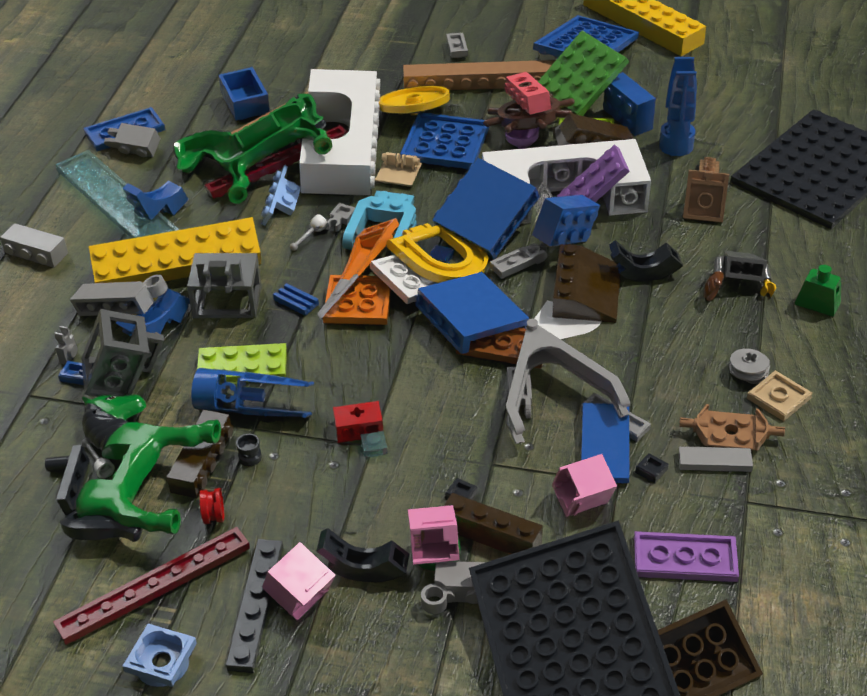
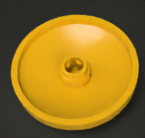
(414, 100)

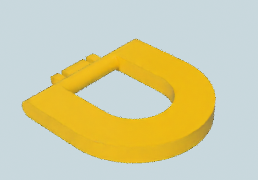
(427, 267)

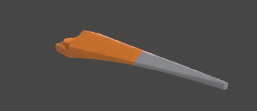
(365, 249)

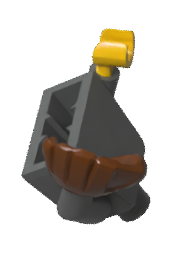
(739, 266)

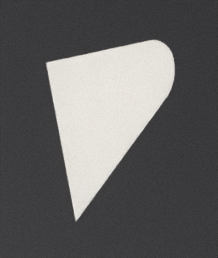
(563, 327)

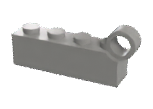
(118, 296)
(451, 584)

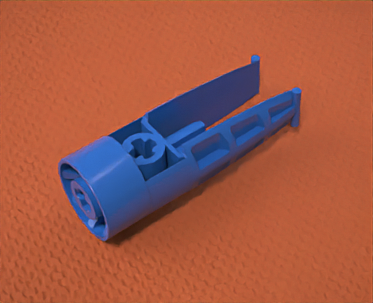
(678, 134)
(211, 392)

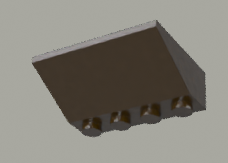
(585, 285)
(709, 652)

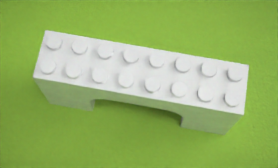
(561, 164)
(349, 166)

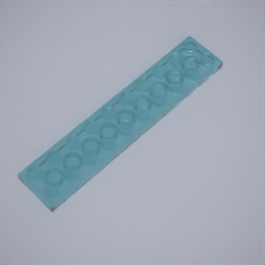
(106, 192)

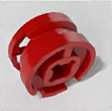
(211, 506)

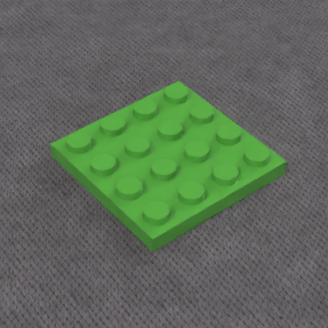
(583, 72)

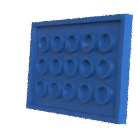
(561, 38)

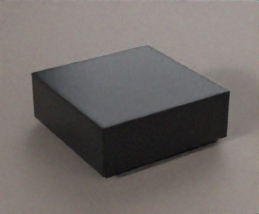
(651, 468)
(462, 488)

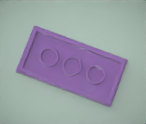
(686, 556)

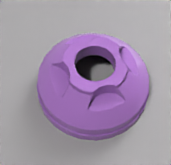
(522, 138)

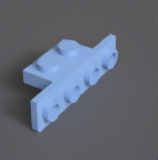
(282, 196)

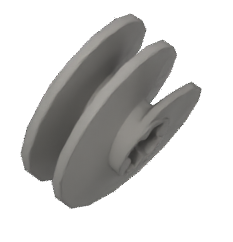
(749, 365)

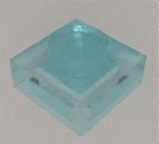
(374, 444)

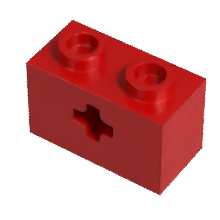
(357, 420)

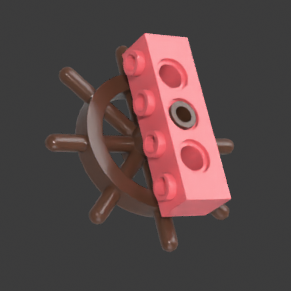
(531, 105)

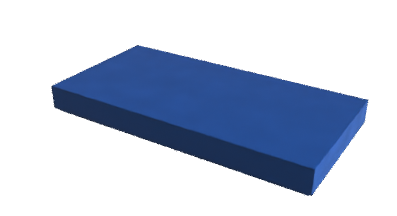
(97, 133)
(606, 435)

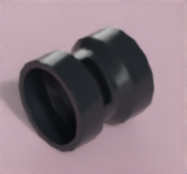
(248, 449)

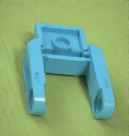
(380, 208)

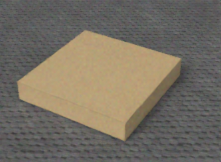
(779, 395)

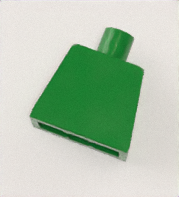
(821, 291)

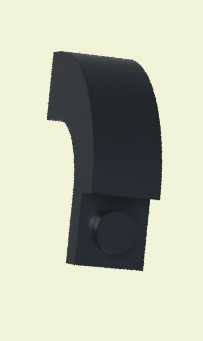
(646, 267)
(362, 564)

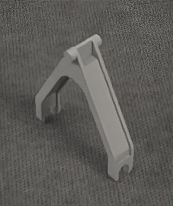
(543, 347)

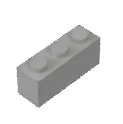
(34, 245)

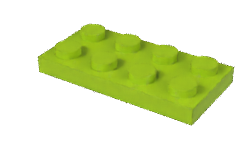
(261, 359)

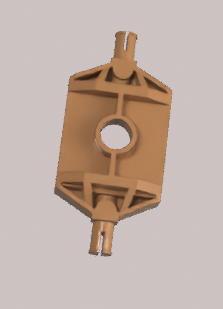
(749, 429)

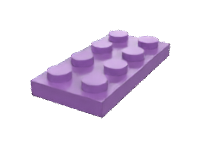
(599, 176)

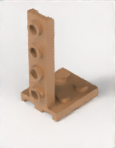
(706, 192)

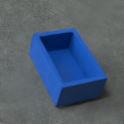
(244, 93)
(629, 104)
(565, 220)

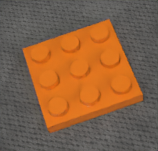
(363, 302)

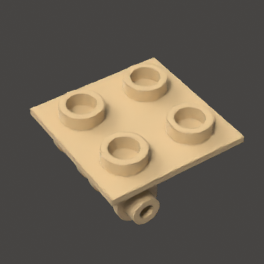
(398, 170)

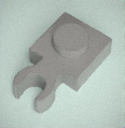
(340, 215)
(66, 345)

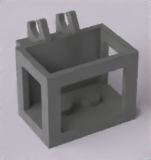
(225, 273)
(118, 363)

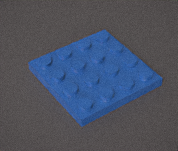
(445, 140)

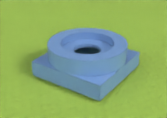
(156, 641)

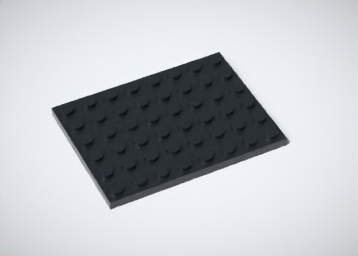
(811, 169)
(572, 620)

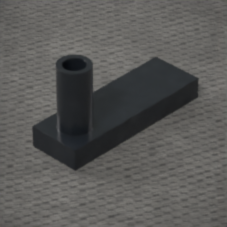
(74, 475)

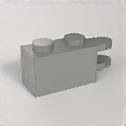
(134, 140)

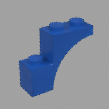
(167, 199)
(165, 309)

